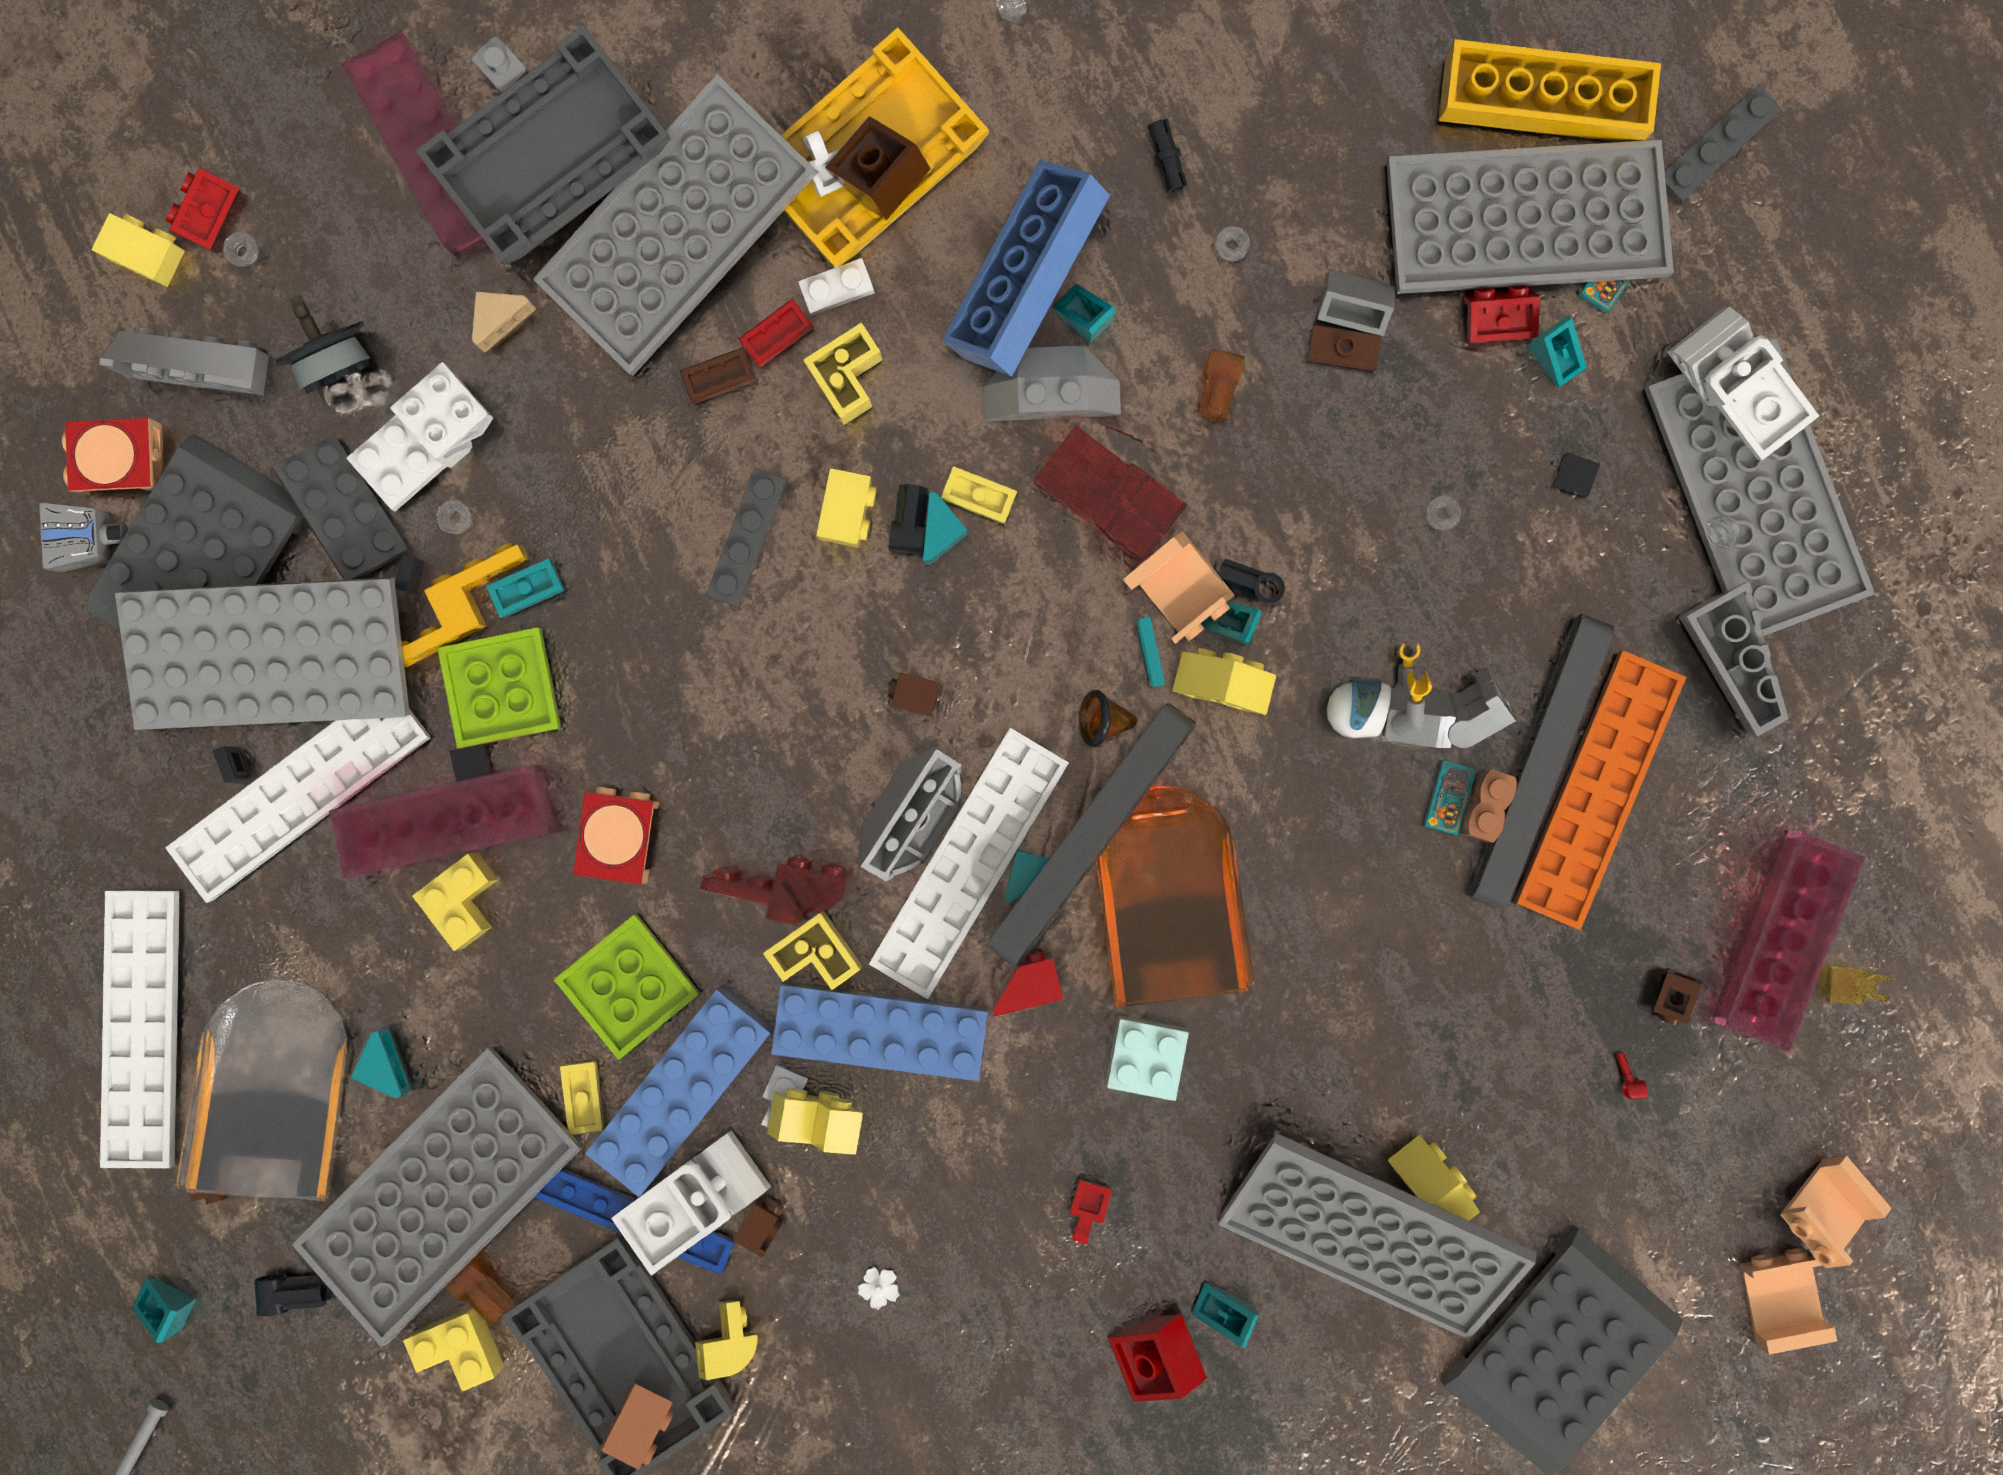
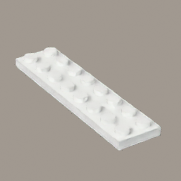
(291, 799)
(968, 863)
(139, 1029)

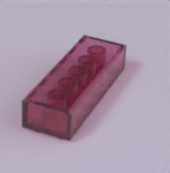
(407, 115)
(443, 821)
(1787, 939)

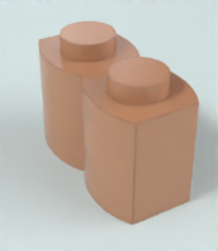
(1485, 813)

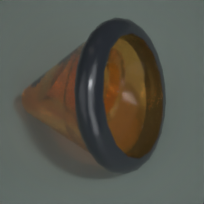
(1102, 718)

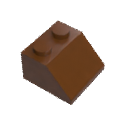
(878, 167)

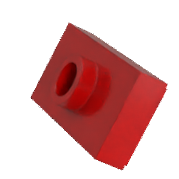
(776, 333)

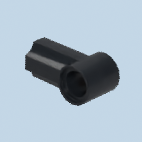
(908, 529)
(1246, 581)
(279, 1294)

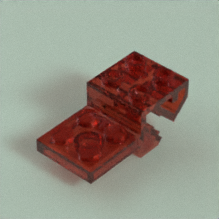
(1109, 494)
(821, 888)

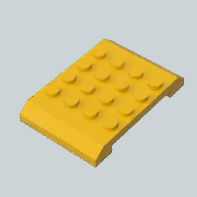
(906, 96)

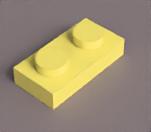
(978, 495)
(582, 1097)

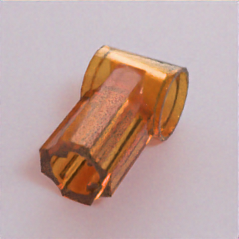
(1221, 377)
(480, 1291)

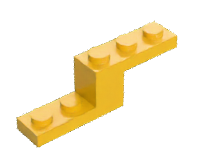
(456, 605)

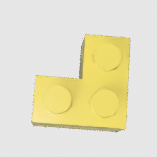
(837, 367)
(1225, 680)
(450, 903)
(817, 943)
(815, 1120)
(1431, 1180)
(461, 1339)

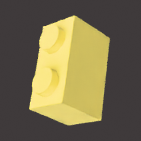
(137, 249)
(846, 508)

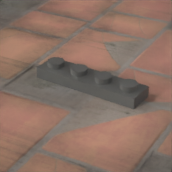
(1719, 144)
(746, 537)

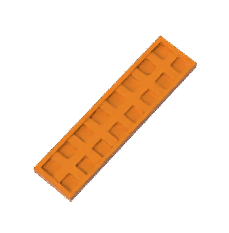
(1600, 789)

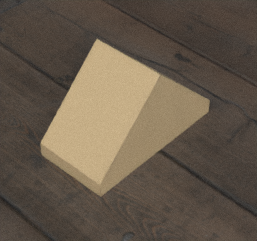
(497, 316)

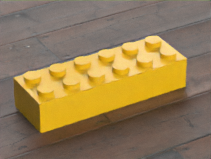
(1549, 91)

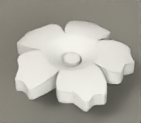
(879, 1287)

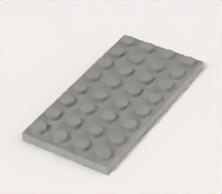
(1529, 216)
(675, 226)
(1789, 516)
(263, 653)
(437, 1196)
(1375, 1237)

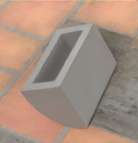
(1357, 303)

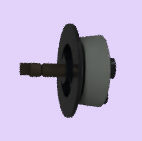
(324, 356)

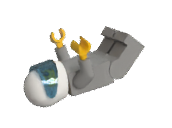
(1418, 712)

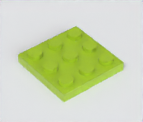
(499, 688)
(627, 986)

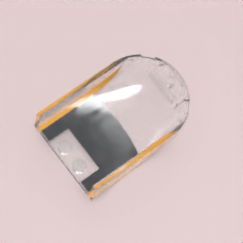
(266, 1096)

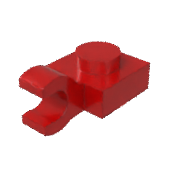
(1090, 1205)

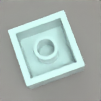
(1146, 1057)

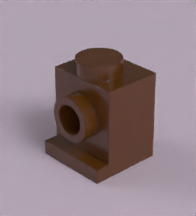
(1676, 1012)
(759, 1225)

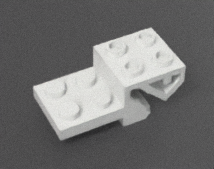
(1743, 381)
(423, 438)
(691, 1203)

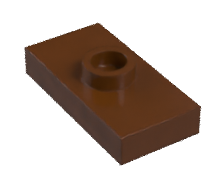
(1344, 348)
(717, 375)

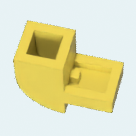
(730, 1352)

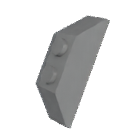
(1053, 386)
(910, 814)

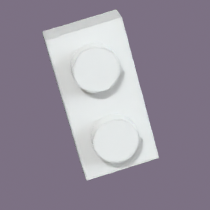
(836, 287)

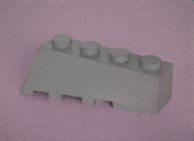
(187, 361)
(1735, 651)

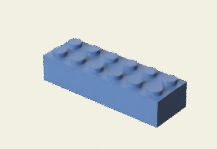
(1026, 267)
(879, 1031)
(679, 1091)

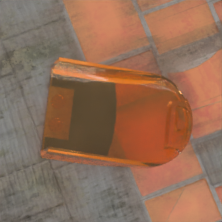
(1173, 903)

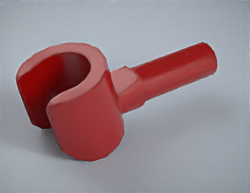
(1631, 1088)

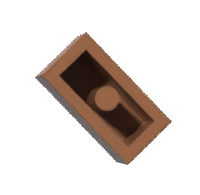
(636, 1427)

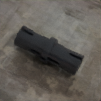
(1167, 155)

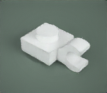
(823, 182)
(779, 1082)

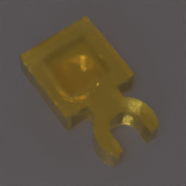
(1852, 985)

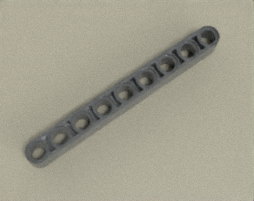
(1543, 759)
(1091, 835)

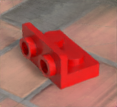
(202, 208)
(1502, 314)

